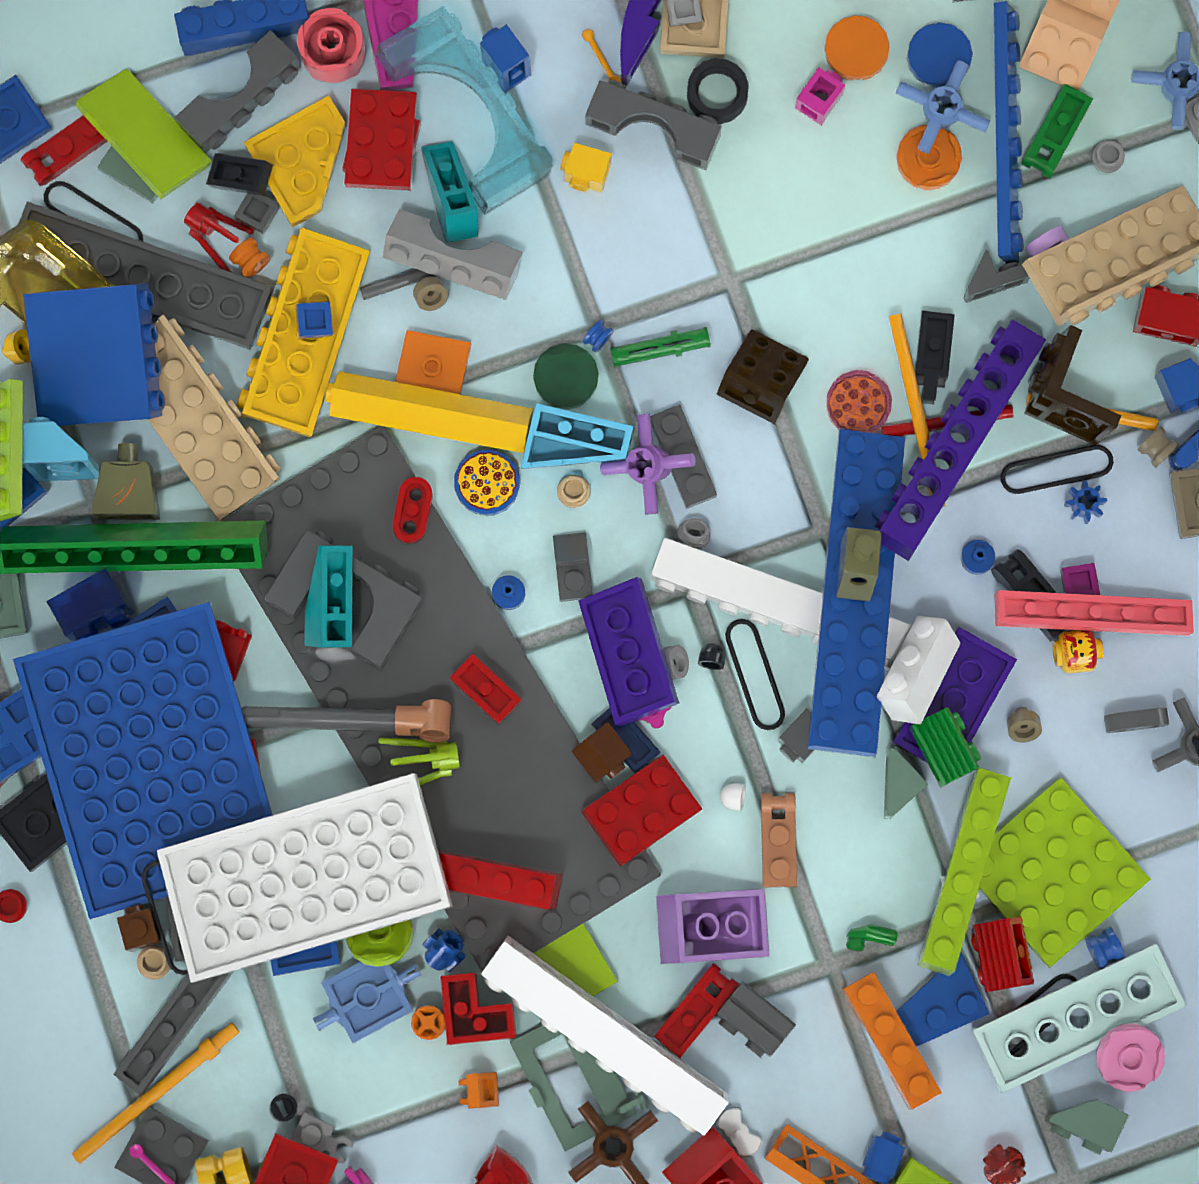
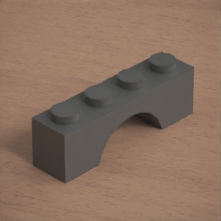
(616, 108)
(211, 120)

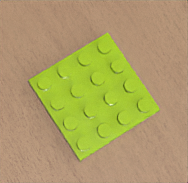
(11, 448)
(1058, 872)

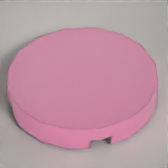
(1130, 1057)

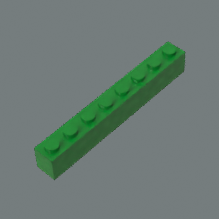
(133, 547)

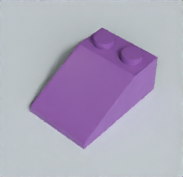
(712, 926)

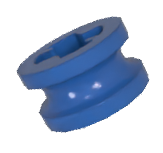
(598, 336)

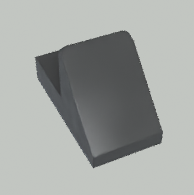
(988, 282)
(572, 566)

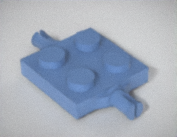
(366, 998)

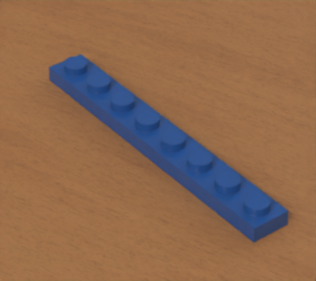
(1007, 143)

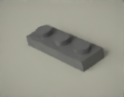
(676, 439)

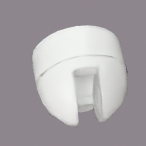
(733, 796)

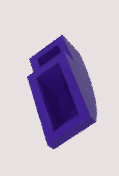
(637, 35)

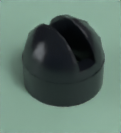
(712, 657)
(289, 1104)

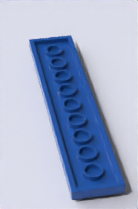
(850, 630)

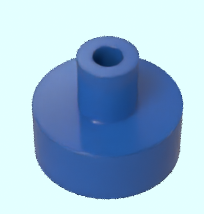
(975, 564)
(510, 600)

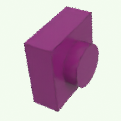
(1080, 579)

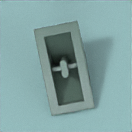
(901, 783)

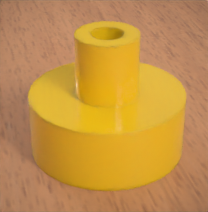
(17, 347)

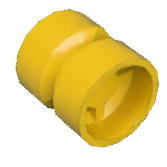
(234, 1166)

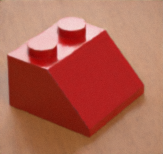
(710, 1162)

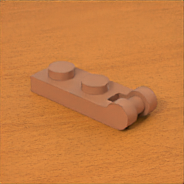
(778, 841)

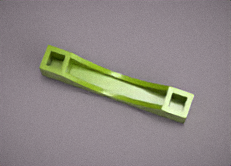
(964, 872)

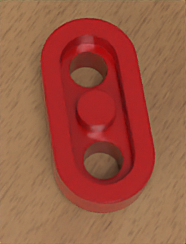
(412, 511)

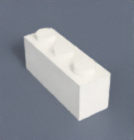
(918, 669)

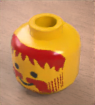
(1077, 651)

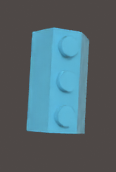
(53, 454)

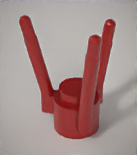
(205, 221)

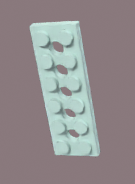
(1057, 1006)

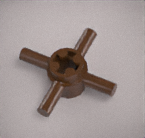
(611, 1160)

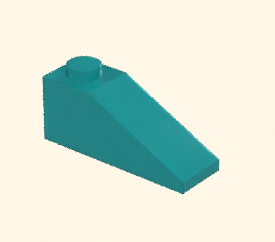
(450, 192)
(330, 599)

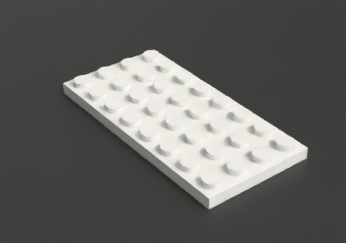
(304, 878)

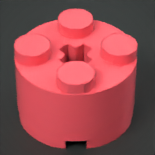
(314, 40)

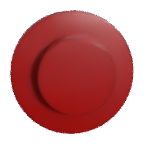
(12, 906)

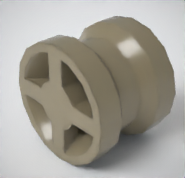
(1158, 446)

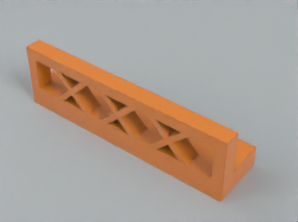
(803, 1175)

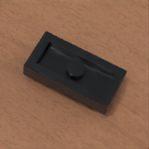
(239, 174)

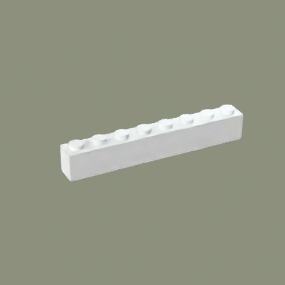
(751, 592)
(605, 1035)

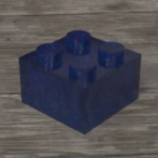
(91, 606)

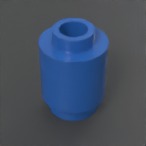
(883, 1157)

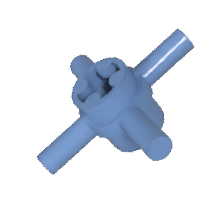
(1170, 85)
(949, 96)

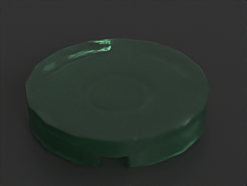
(565, 376)

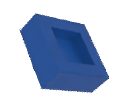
(314, 320)

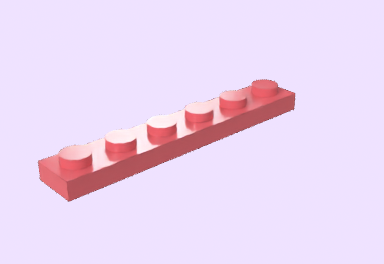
(1093, 613)

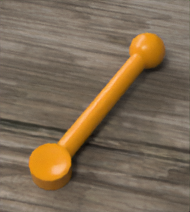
(588, 35)

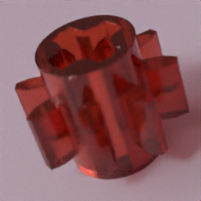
(1004, 1165)

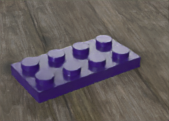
(628, 652)
(966, 688)

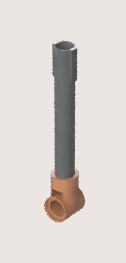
(427, 721)

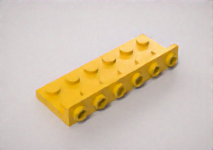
(291, 371)

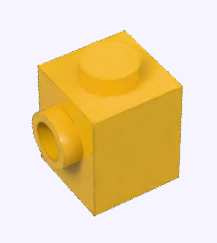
(586, 168)

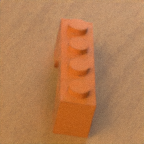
(892, 1041)

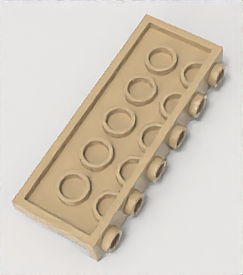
(1117, 257)
(205, 429)

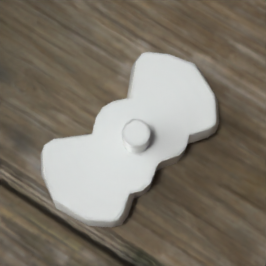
(731, 1123)

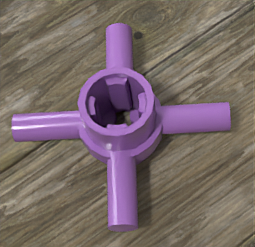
(637, 466)

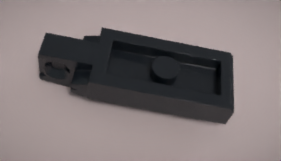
(933, 353)

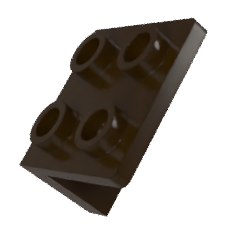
(762, 376)

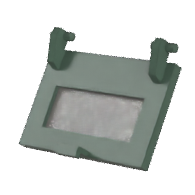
(566, 1080)

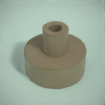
(430, 293)
(1024, 725)

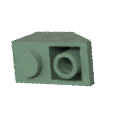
(1092, 1122)

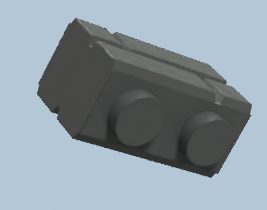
(755, 1020)

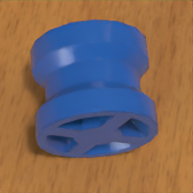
(1104, 947)

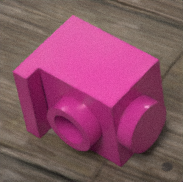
(820, 82)

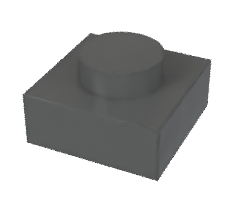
(257, 212)

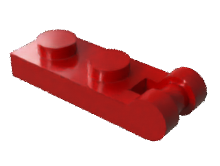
(64, 149)
(695, 1011)

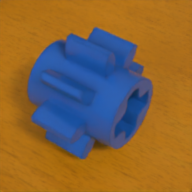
(1079, 508)
(444, 950)

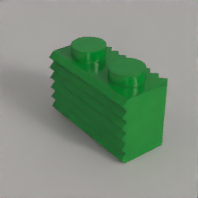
(945, 746)

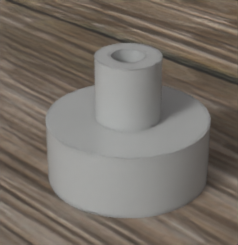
(677, 661)

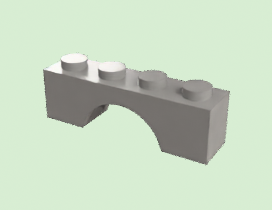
(485, 269)

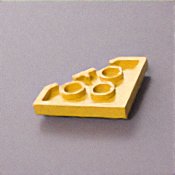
(302, 158)

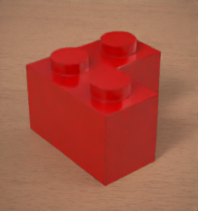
(468, 1021)

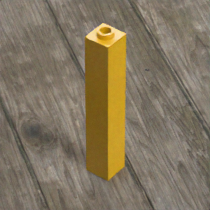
(429, 411)

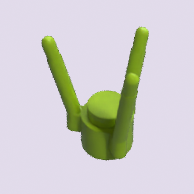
(442, 756)

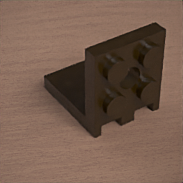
(1060, 407)

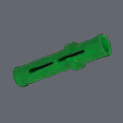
(699, 339)

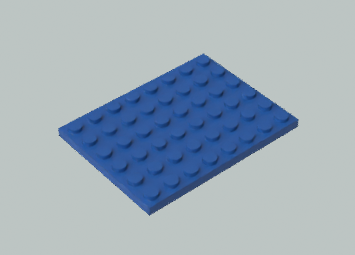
(141, 748)

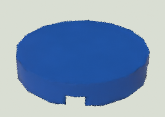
(935, 52)

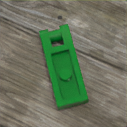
(1057, 130)

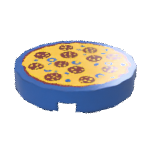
(486, 482)

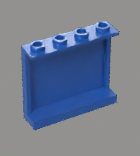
(94, 354)

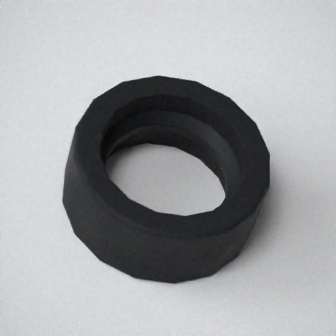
(718, 66)

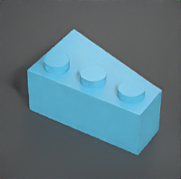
(573, 438)

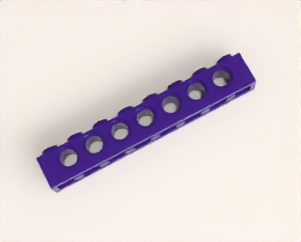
(1023, 348)

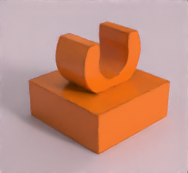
(481, 1090)

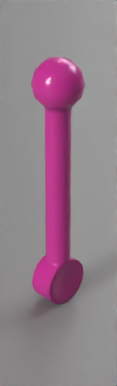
(137, 1151)

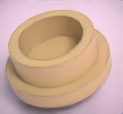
(573, 491)
(152, 962)

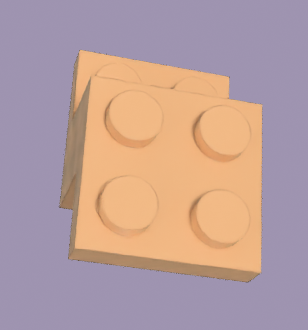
(1067, 39)

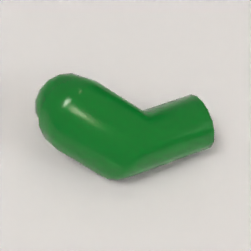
(872, 933)

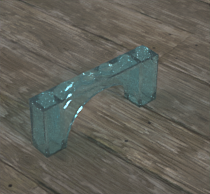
(441, 48)

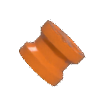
(249, 258)
(432, 1020)

